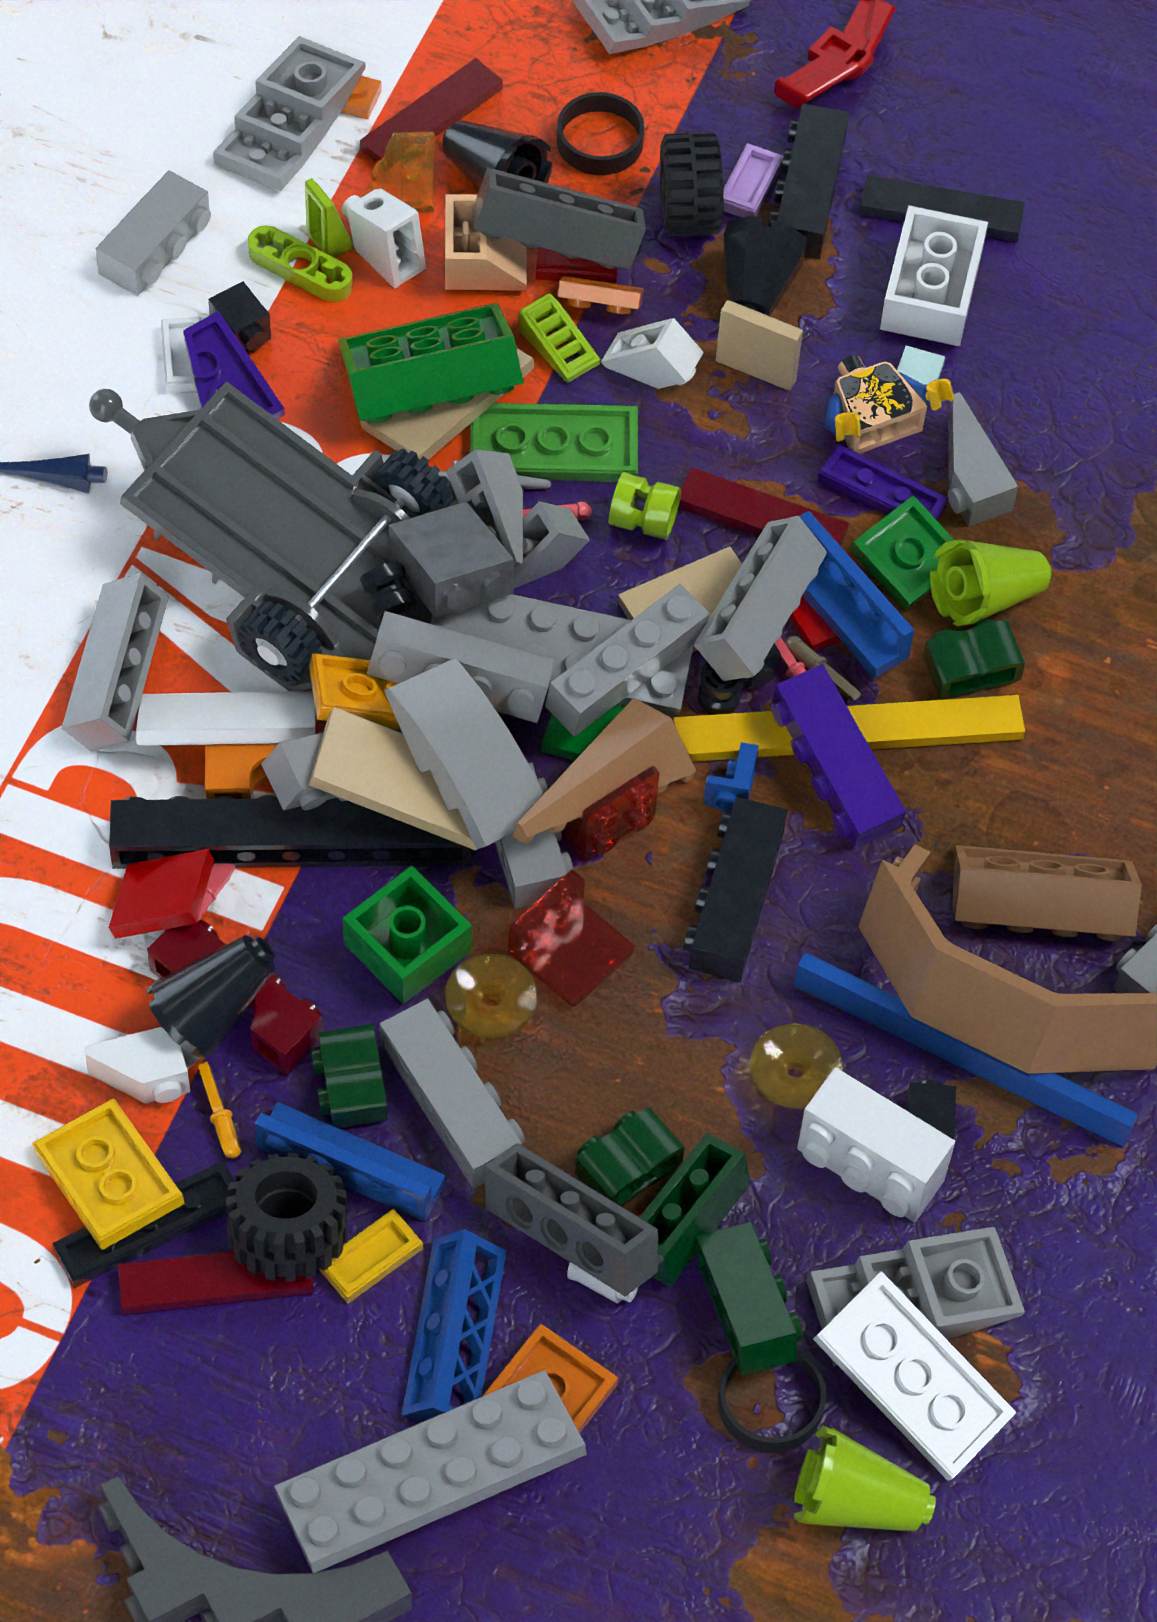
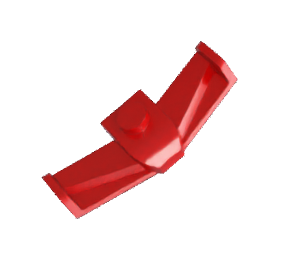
(838, 54)

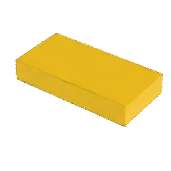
(372, 1256)

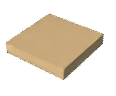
(758, 345)

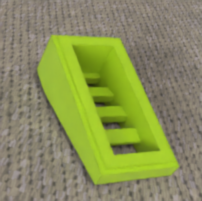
(324, 222)
(543, 317)

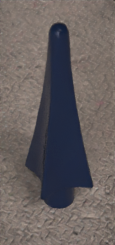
(69, 472)

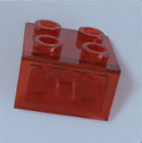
(614, 815)
(567, 941)

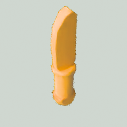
(221, 1117)

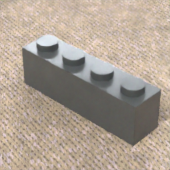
(558, 219)

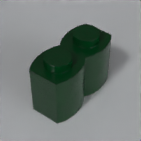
(973, 659)
(351, 1075)
(630, 1157)

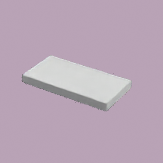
(225, 718)
(914, 1376)

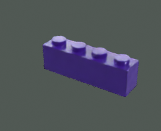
(837, 756)

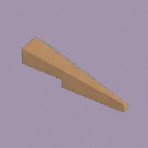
(624, 749)

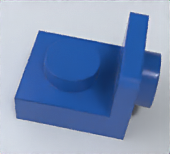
(739, 780)

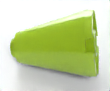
(984, 579)
(858, 1488)

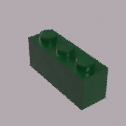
(695, 1202)
(748, 1298)

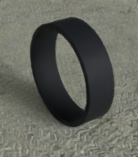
(605, 103)
(769, 1444)

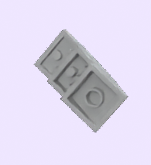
(641, 23)
(289, 113)
(466, 749)
(951, 1278)

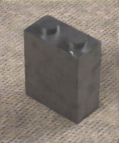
(451, 559)

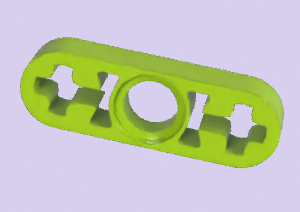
(309, 278)

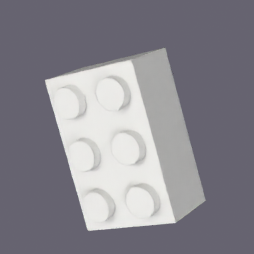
(933, 275)
(874, 1145)

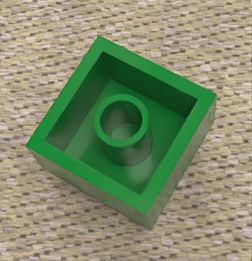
(407, 934)

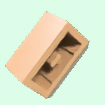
(478, 260)

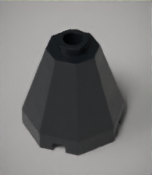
(761, 261)

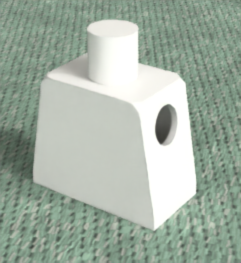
(386, 235)

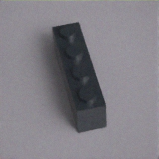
(811, 173)
(737, 888)

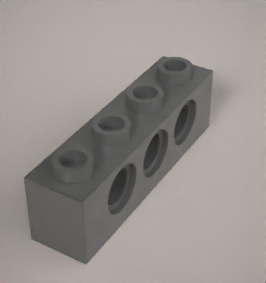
(571, 1219)

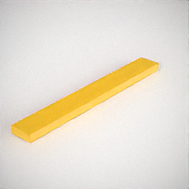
(881, 725)

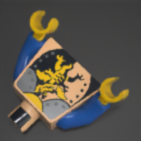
(879, 404)

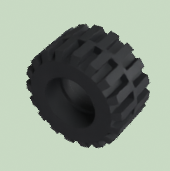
(691, 184)
(293, 1244)

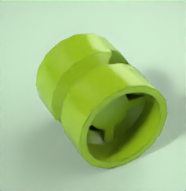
(659, 509)

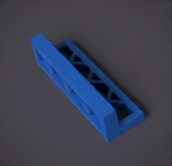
(856, 608)
(357, 1162)
(446, 1322)

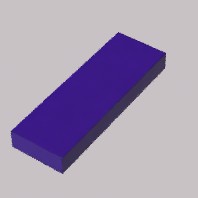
(876, 484)

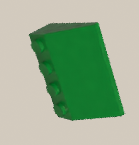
(431, 362)

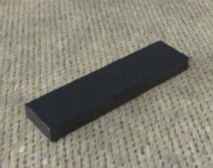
(891, 197)
(204, 1202)

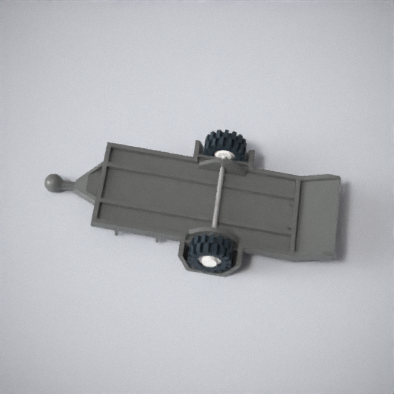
(275, 523)

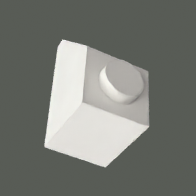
(654, 354)
(140, 1065)

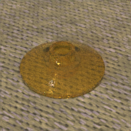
(491, 978)
(793, 1048)

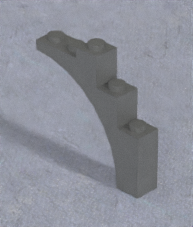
(181, 1582)

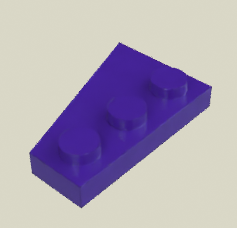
(220, 357)

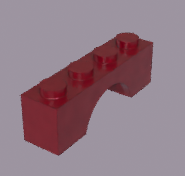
(282, 1024)

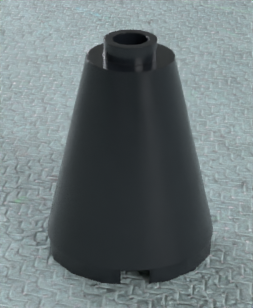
(479, 146)
(211, 993)

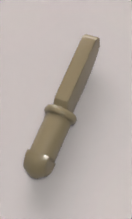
(811, 659)

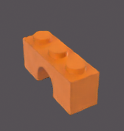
(235, 769)

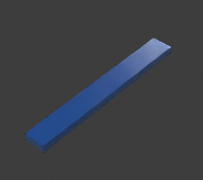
(891, 1015)

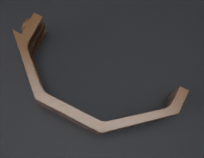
(992, 1005)

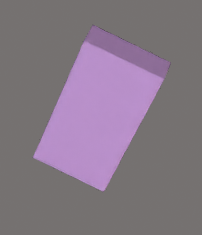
(751, 181)

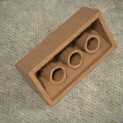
(1045, 892)

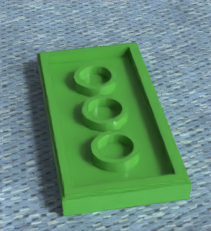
(561, 439)

